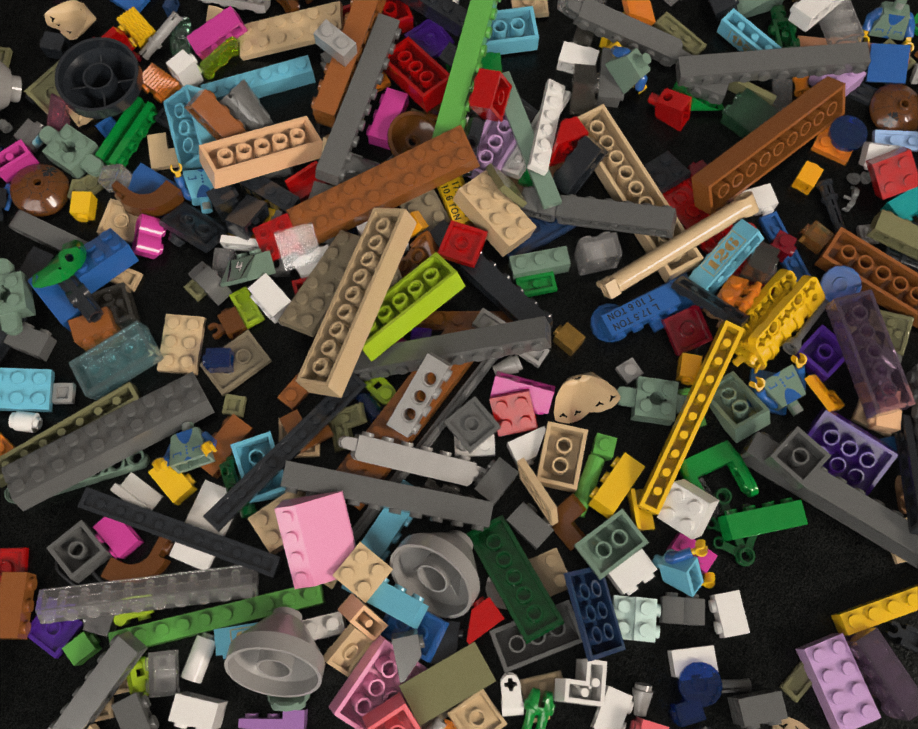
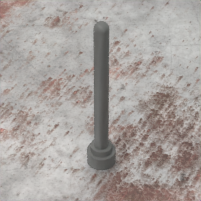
(793, 344)

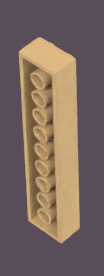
(628, 180)
(356, 302)

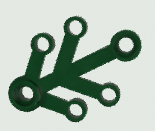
(740, 545)

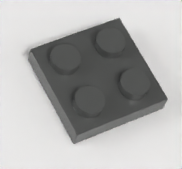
(472, 425)

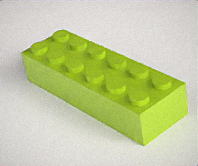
(412, 302)

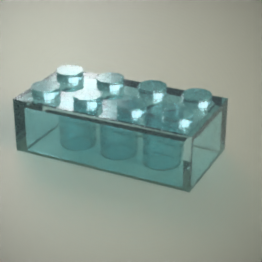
(116, 360)

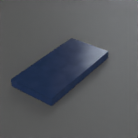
(542, 235)

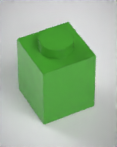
(603, 446)
(82, 648)

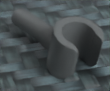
(5, 126)

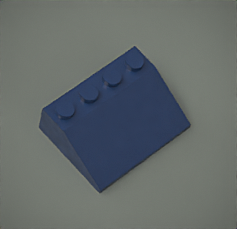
(594, 614)

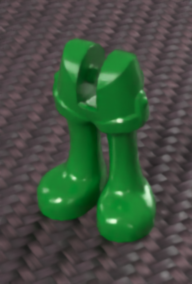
(532, 708)

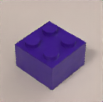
(822, 353)

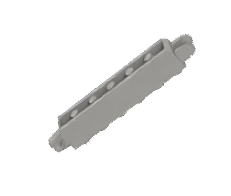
(410, 459)

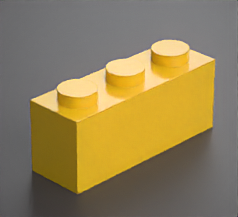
(615, 485)

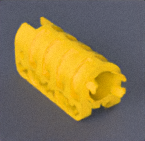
(776, 317)

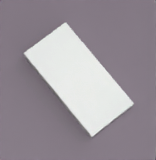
(208, 496)

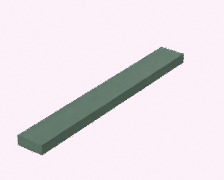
(524, 136)

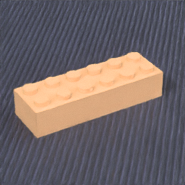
(260, 152)

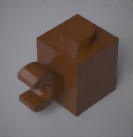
(230, 324)

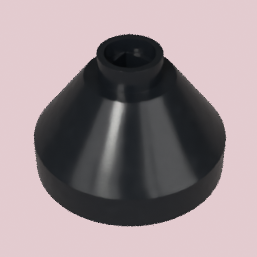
(98, 78)

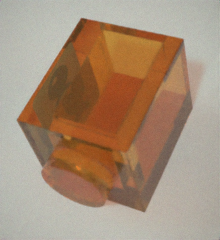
(815, 236)

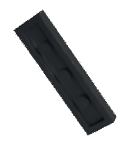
(710, 302)

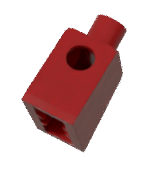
(671, 107)

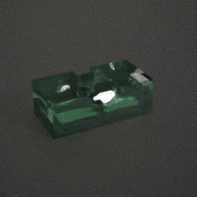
(179, 38)

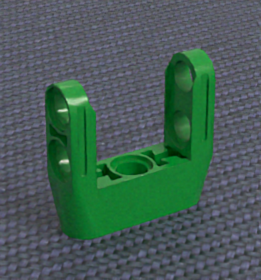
(715, 458)

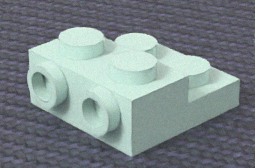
(637, 617)

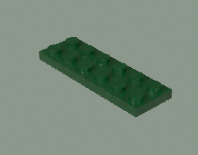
(515, 580)

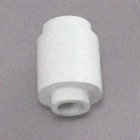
(25, 421)

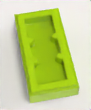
(246, 307)

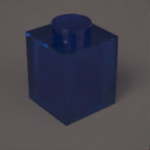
(219, 360)
(685, 713)

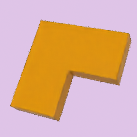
(827, 397)

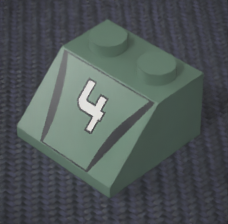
(248, 267)

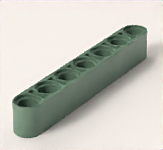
(128, 465)

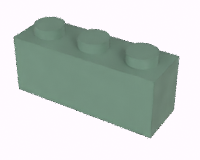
(539, 262)

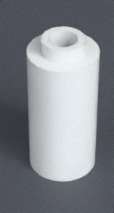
(199, 658)

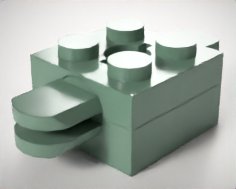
(71, 151)
(16, 300)
(652, 400)

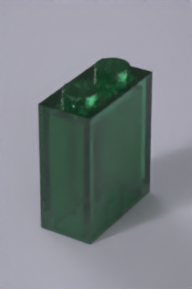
(747, 113)

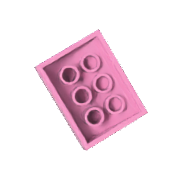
(315, 536)
(370, 684)

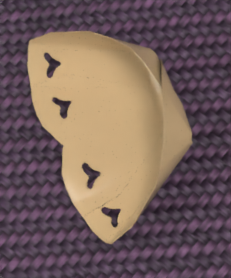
(70, 18)
(583, 396)

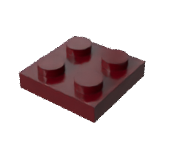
(687, 329)

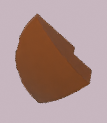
(420, 250)

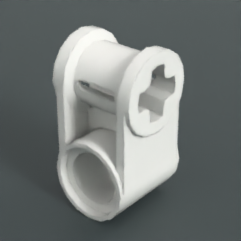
(511, 698)

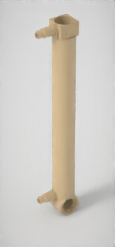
(742, 207)

